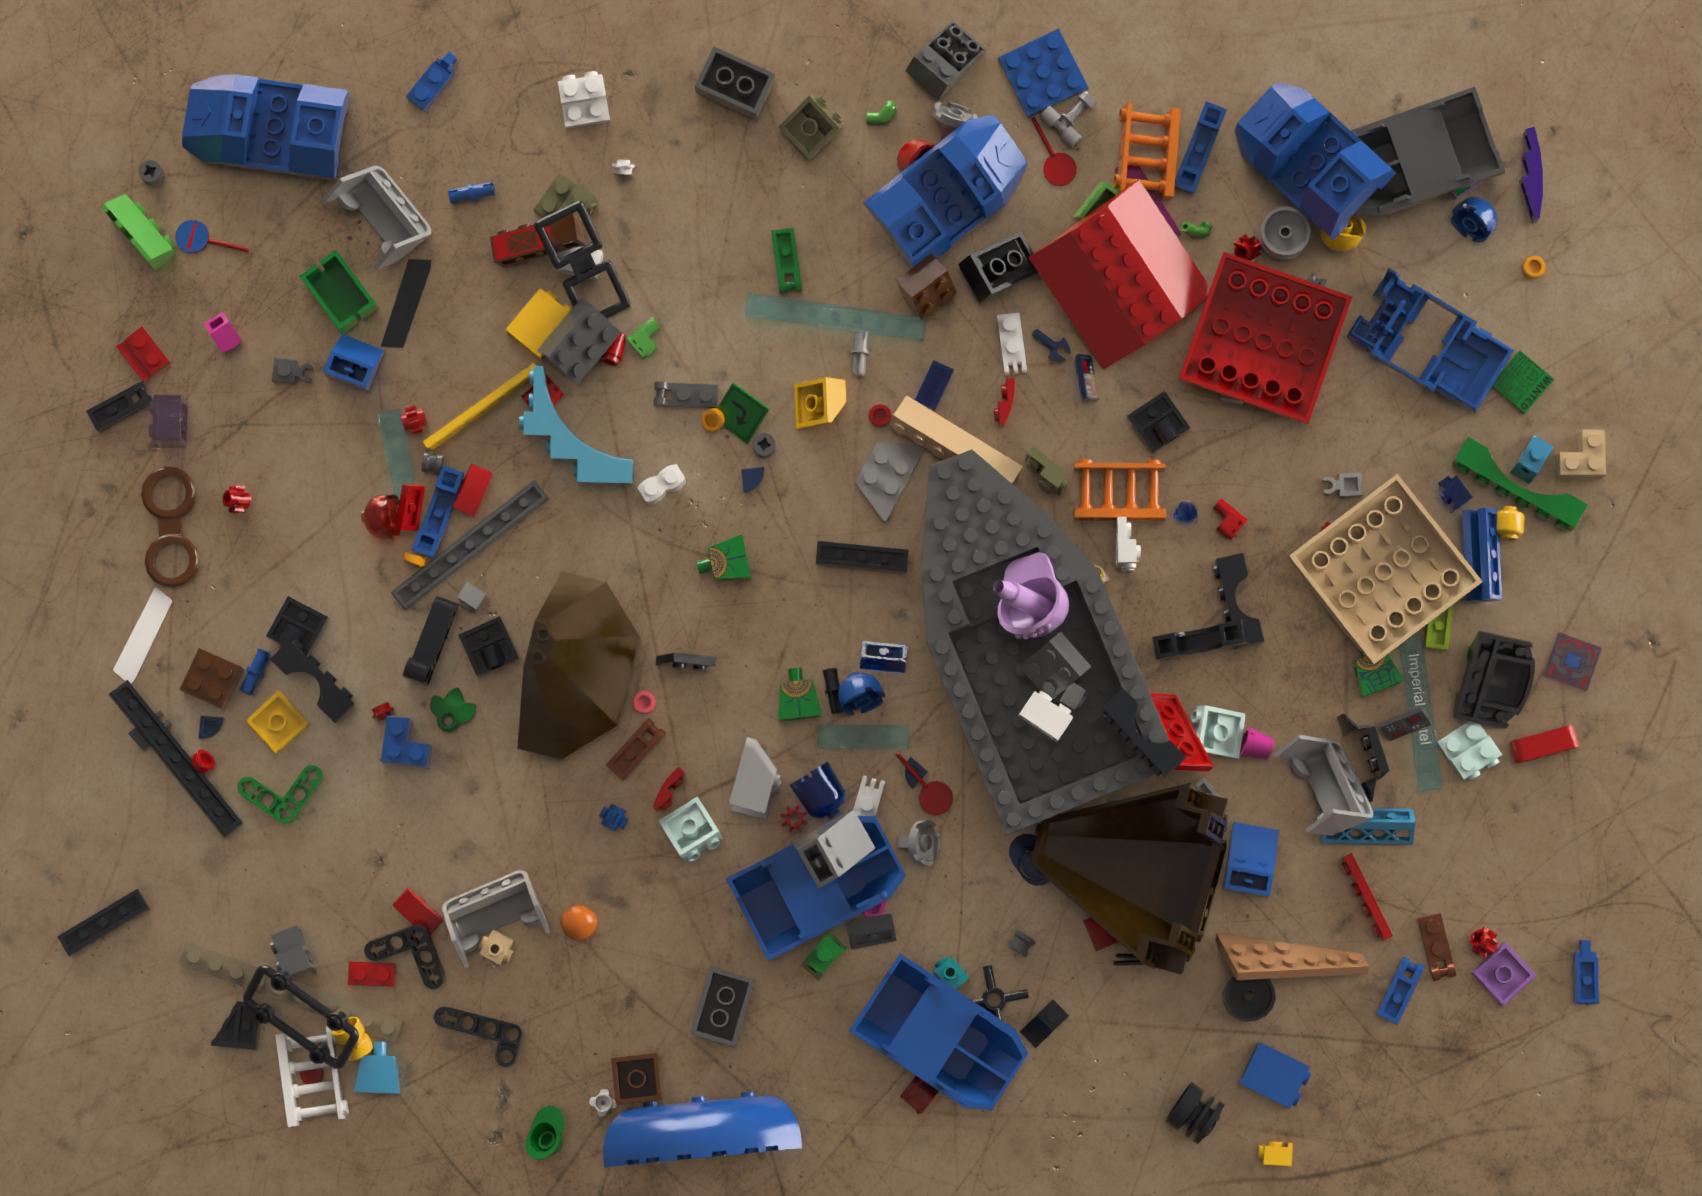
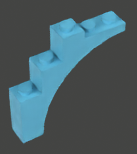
(544, 420)

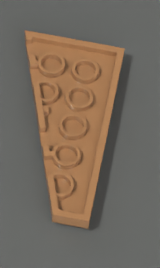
(1270, 959)

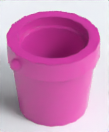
(1256, 744)

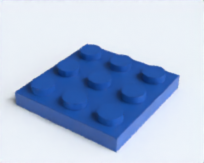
(1043, 73)

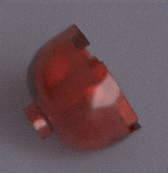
(381, 516)

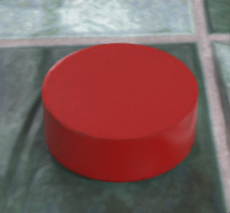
(879, 415)
(203, 761)
(312, 1076)

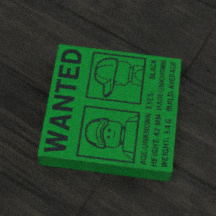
(1522, 382)

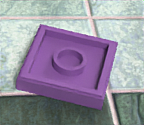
(1503, 974)

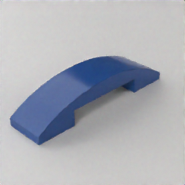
(1200, 147)
(438, 512)

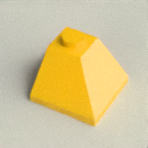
(818, 401)

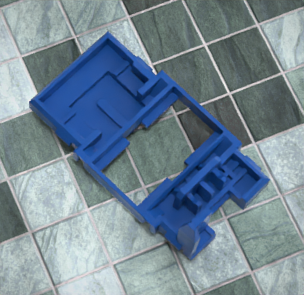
(1465, 365)

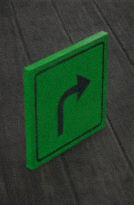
(742, 412)

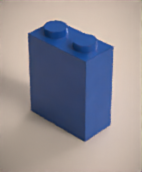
(1275, 1075)

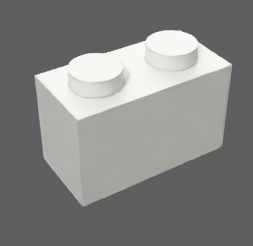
(1046, 716)

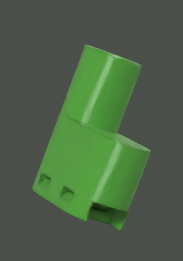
(640, 338)

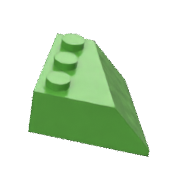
(139, 230)

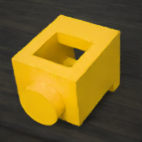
(1276, 1154)

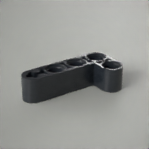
(431, 641)
(478, 1030)

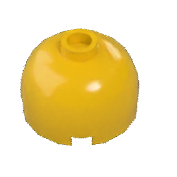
(1348, 238)

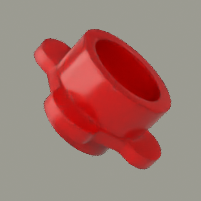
(382, 711)

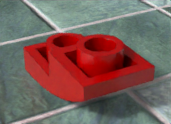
(1004, 407)
(472, 489)
(664, 796)
(416, 911)

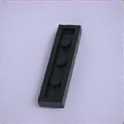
(862, 557)
(103, 922)

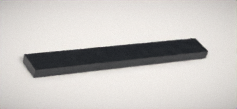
(175, 758)

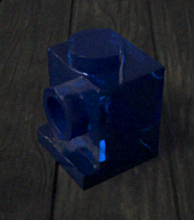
(1454, 493)

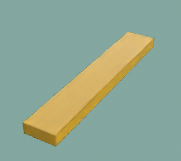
(479, 409)

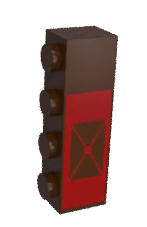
(525, 245)

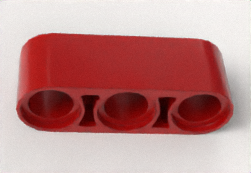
(1544, 744)

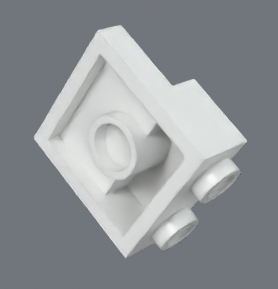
(583, 100)
(1126, 550)

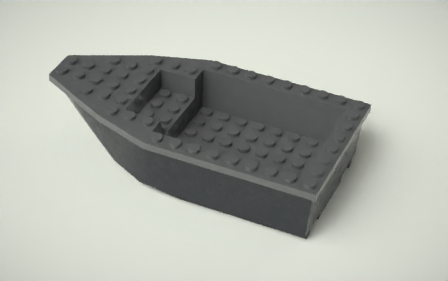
(970, 537)

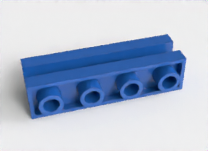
(1483, 553)

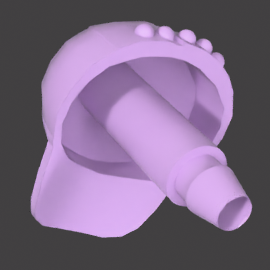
(1031, 598)

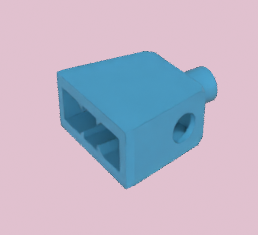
(378, 1072)

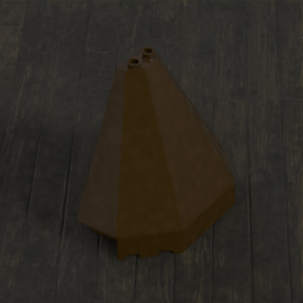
(576, 668)
(1141, 868)

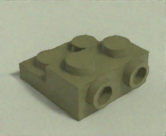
(812, 125)
(563, 193)
(1052, 476)

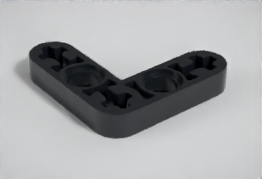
(410, 942)

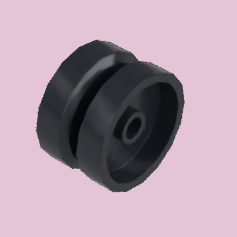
(1244, 1009)

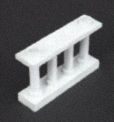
(292, 1091)

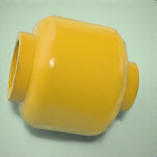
(1510, 523)

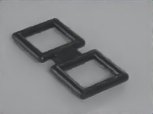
(581, 259)

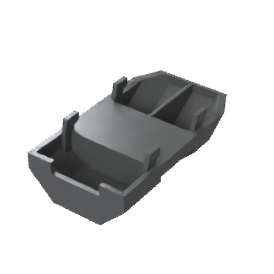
(1431, 151)

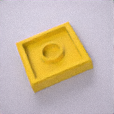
(277, 722)

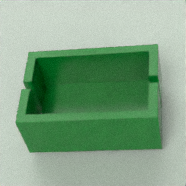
(339, 292)

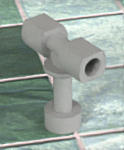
(1064, 123)

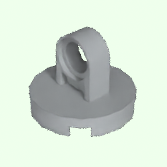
(951, 115)
(922, 842)

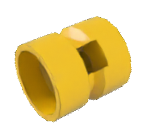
(363, 1044)

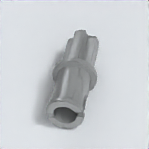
(860, 353)

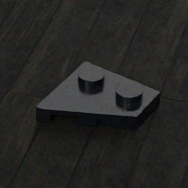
(681, 661)
(238, 1029)

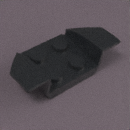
(1370, 741)

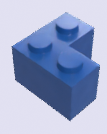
(398, 748)

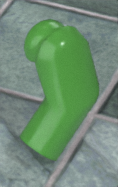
(884, 115)
(1193, 231)

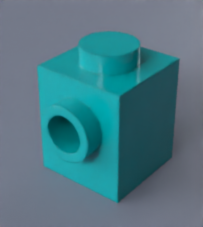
(950, 972)

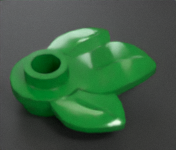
(453, 707)

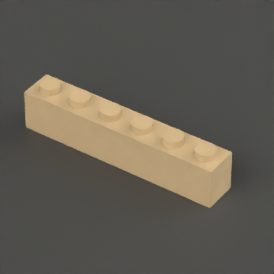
(945, 438)

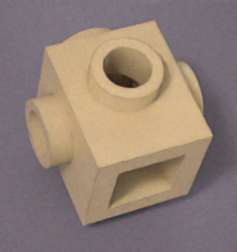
(496, 939)

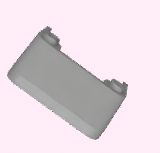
(385, 209)
(1332, 781)
(755, 782)
(491, 908)

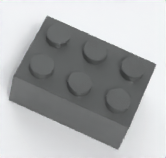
(735, 83)
(579, 341)
(723, 1007)

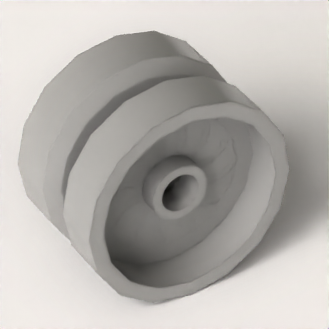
(1284, 247)

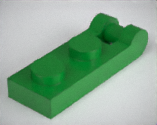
(786, 259)

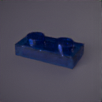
(934, 385)

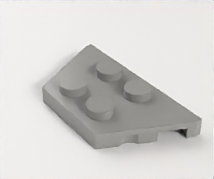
(887, 474)

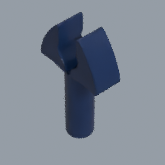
(1052, 345)

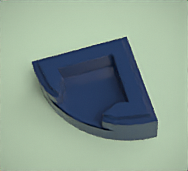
(751, 478)
(210, 726)
(911, 780)

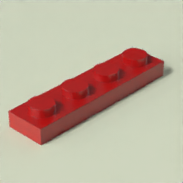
(1370, 905)

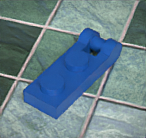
(1400, 991)

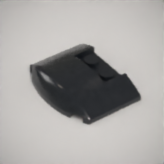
(1495, 680)

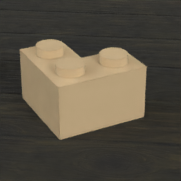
(1588, 461)

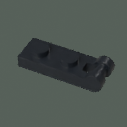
(119, 406)

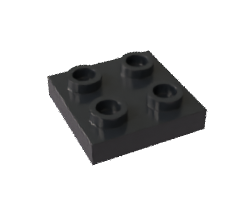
(1158, 422)
(297, 623)
(488, 646)

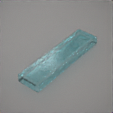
(396, 449)
(863, 736)

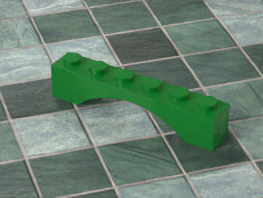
(1477, 461)

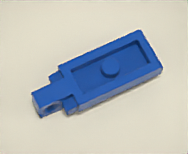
(432, 82)
(1586, 974)

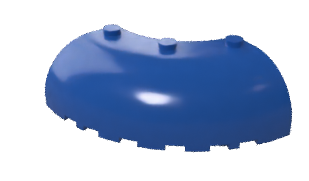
(700, 1130)

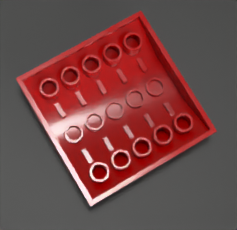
(1121, 275)
(1265, 337)

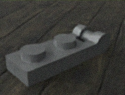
(686, 395)

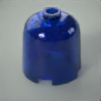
(820, 793)

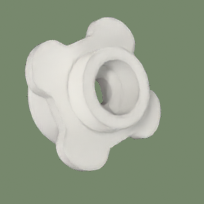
(623, 167)
(596, 1102)

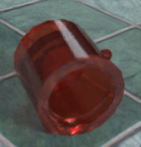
(918, 1094)

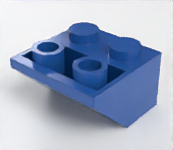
(353, 362)

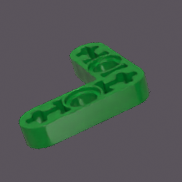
(278, 802)

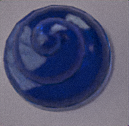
(1186, 511)

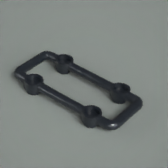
(335, 1020)

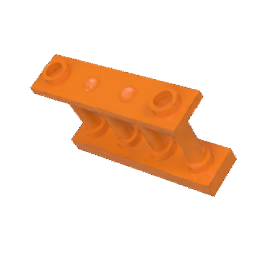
(1169, 143)
(1108, 511)

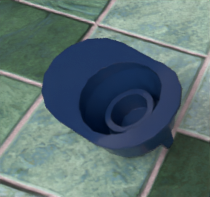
(1019, 855)

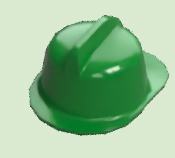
(545, 1133)

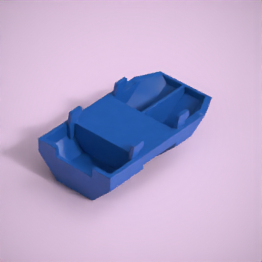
(266, 125)
(1310, 156)
(949, 189)
(791, 910)
(940, 1036)

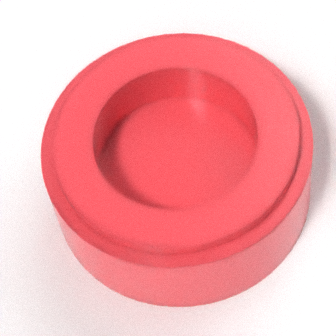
(644, 702)

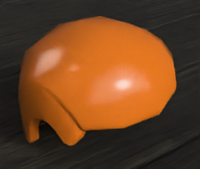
(578, 922)

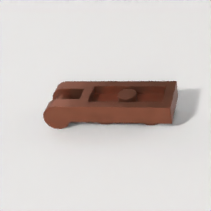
(635, 749)
(1436, 946)

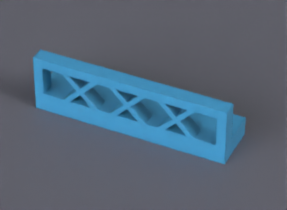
(1385, 819)

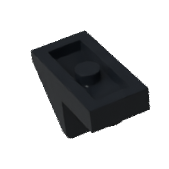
(1044, 1023)

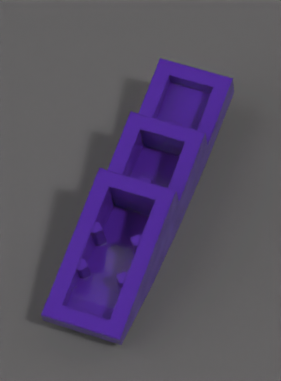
(1532, 182)

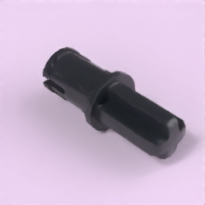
(832, 689)

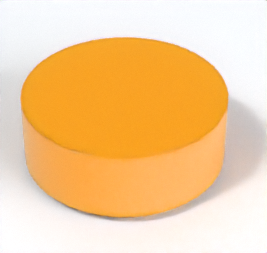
(1533, 267)
(712, 419)
(414, 559)

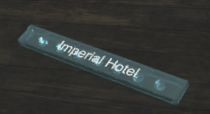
(1419, 696)

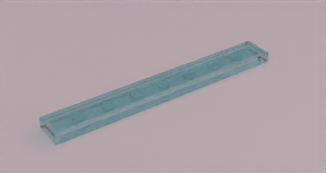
(835, 316)

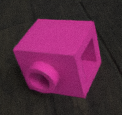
(223, 332)

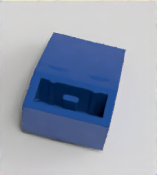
(1251, 860)

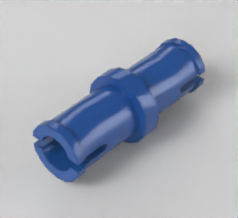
(471, 192)
(255, 672)

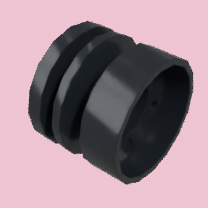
(1194, 1113)

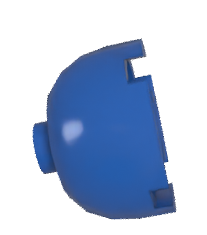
(1475, 218)
(860, 692)

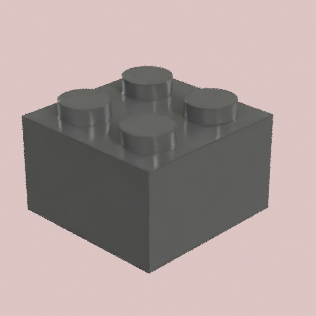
(1055, 666)

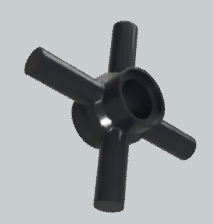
(1004, 997)

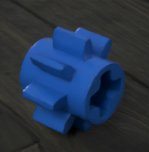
(613, 817)

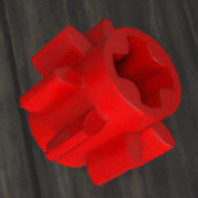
(1247, 248)
(413, 419)
(236, 499)
(797, 824)
(1484, 942)

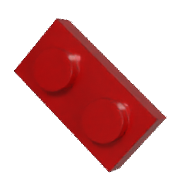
(409, 507)
(371, 974)

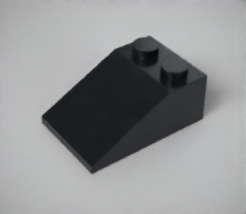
(998, 267)

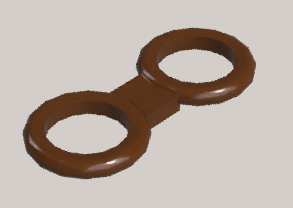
(170, 526)

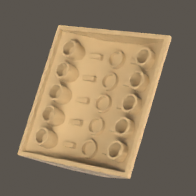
(1384, 569)

